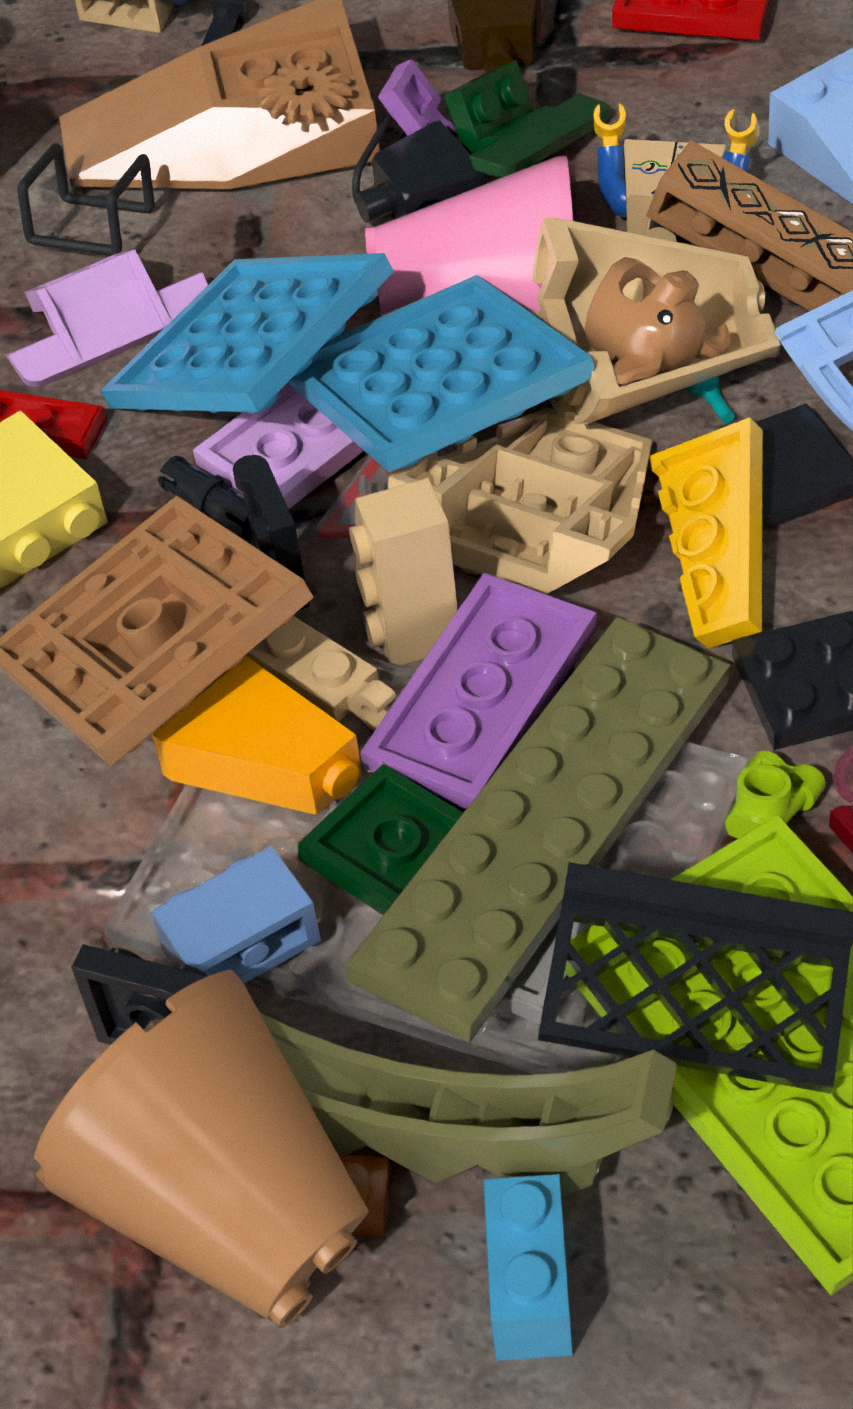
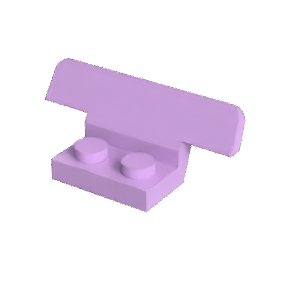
(99, 316)

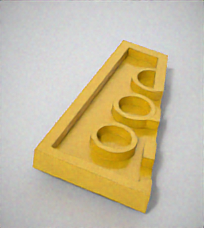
(716, 524)

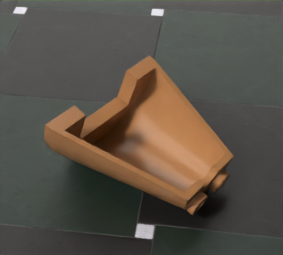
(207, 1152)

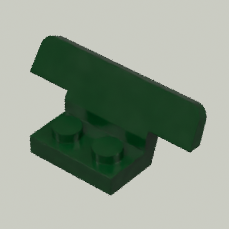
(504, 128)

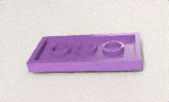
(480, 688)

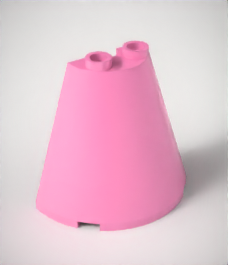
(472, 234)

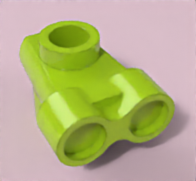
(772, 789)

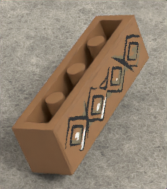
(739, 214)

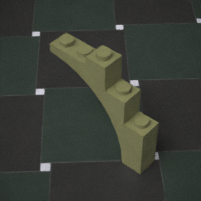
(458, 1120)

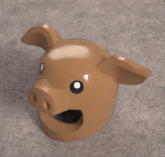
(650, 334)

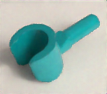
(710, 392)

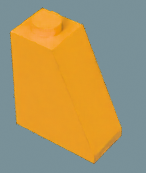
(259, 743)

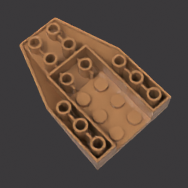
(205, 118)

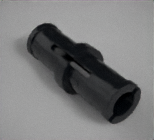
(206, 493)

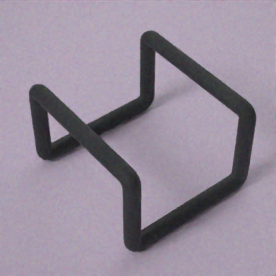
(112, 203)

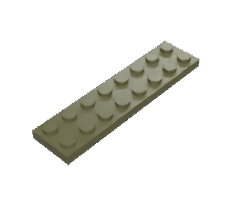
(555, 800)

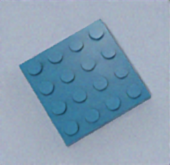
(248, 333)
(439, 372)

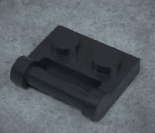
(268, 514)

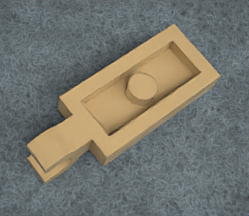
(324, 673)

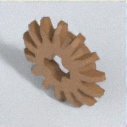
(328, 85)

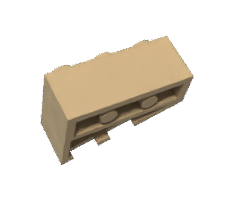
(404, 569)

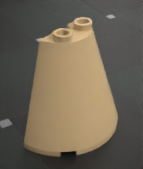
(571, 265)

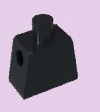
(418, 174)

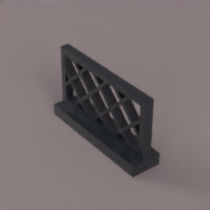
(710, 918)

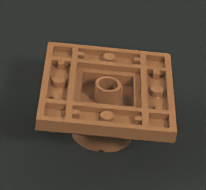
(149, 628)

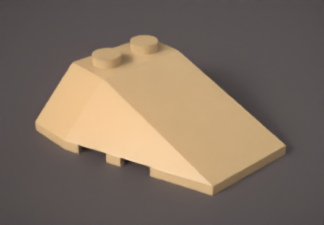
(538, 498)

